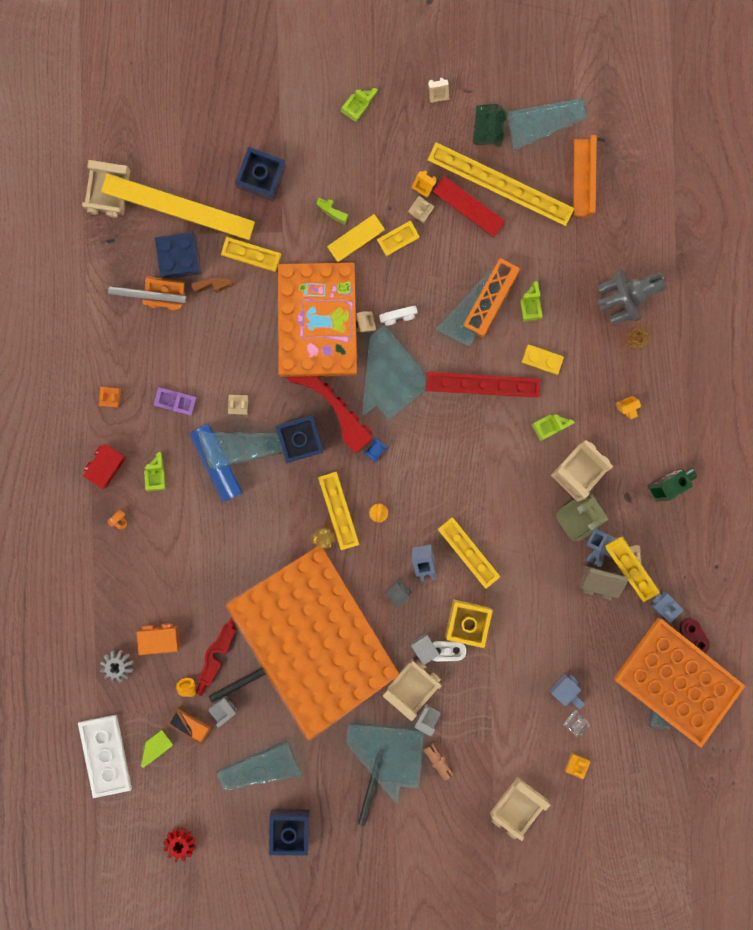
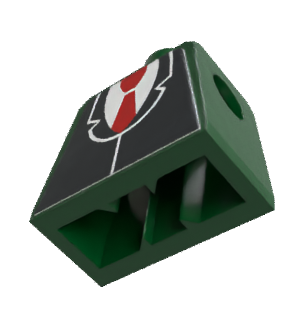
(672, 485)

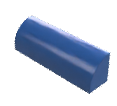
(223, 477)

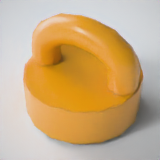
(378, 512)
(186, 687)

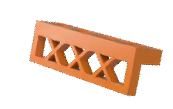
(584, 177)
(500, 298)

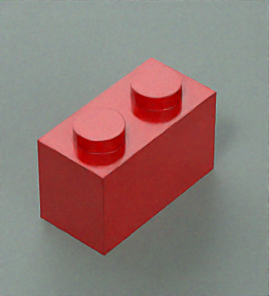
(104, 466)

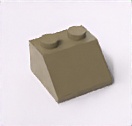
(602, 582)

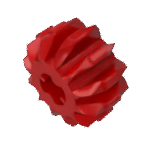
(176, 851)

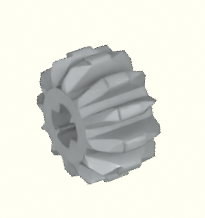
(110, 662)

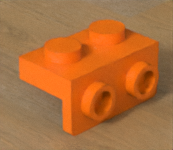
(164, 286)

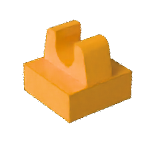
(424, 183)
(628, 406)
(577, 766)

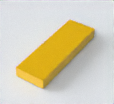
(356, 238)
(251, 254)

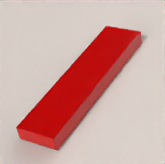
(468, 206)

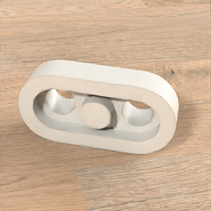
(405, 313)
(447, 651)

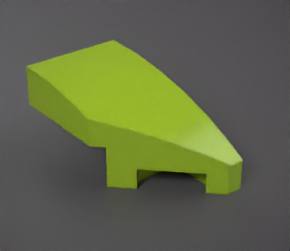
(358, 103)
(326, 207)
(531, 304)
(550, 425)
(155, 474)
(155, 747)

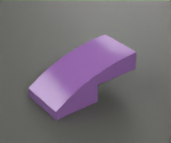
(174, 401)

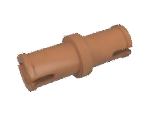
(437, 761)

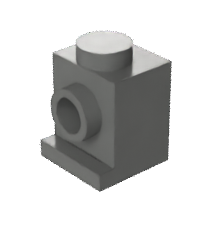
(398, 593)

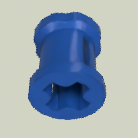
(375, 450)

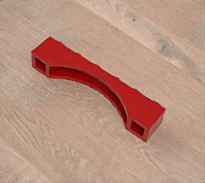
(352, 432)

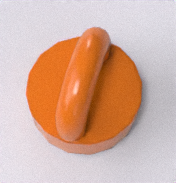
(113, 521)

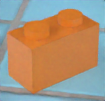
(158, 640)

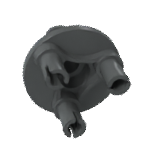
(629, 294)

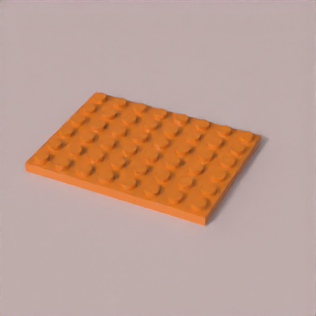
(312, 641)

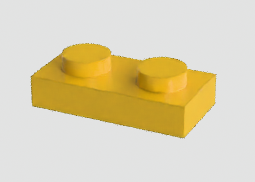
(398, 238)
(542, 359)

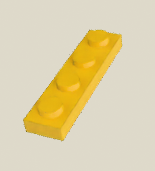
(338, 511)
(468, 552)
(632, 569)

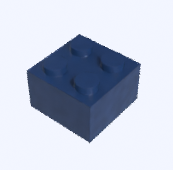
(260, 174)
(178, 255)
(299, 439)
(289, 832)

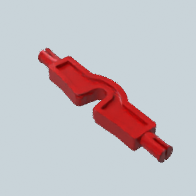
(212, 664)

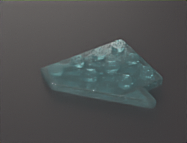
(391, 375)

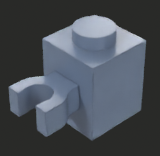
(598, 541)
(423, 561)
(666, 606)
(566, 689)

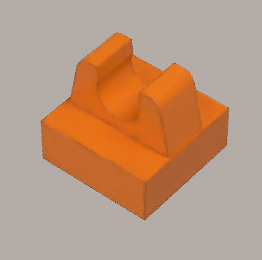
(109, 397)

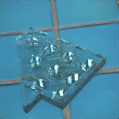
(400, 753)

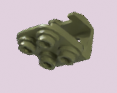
(581, 517)

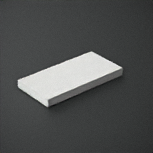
(104, 756)

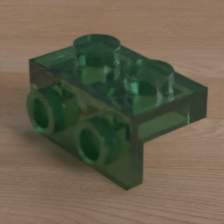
(489, 125)

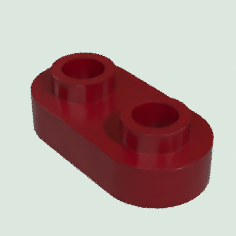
(696, 635)

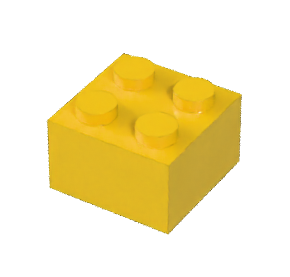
(468, 623)

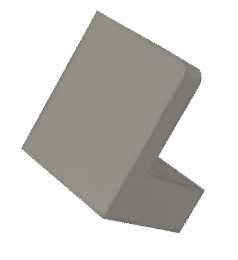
(424, 648)
(223, 710)
(427, 719)

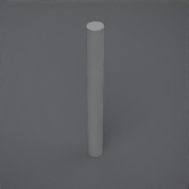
(147, 294)

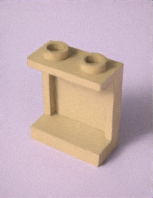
(97, 201)
(581, 470)
(412, 688)
(518, 809)

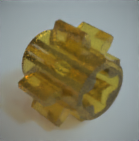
(641, 333)
(323, 538)

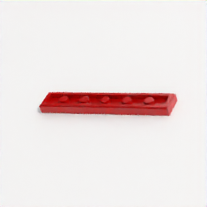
(482, 384)

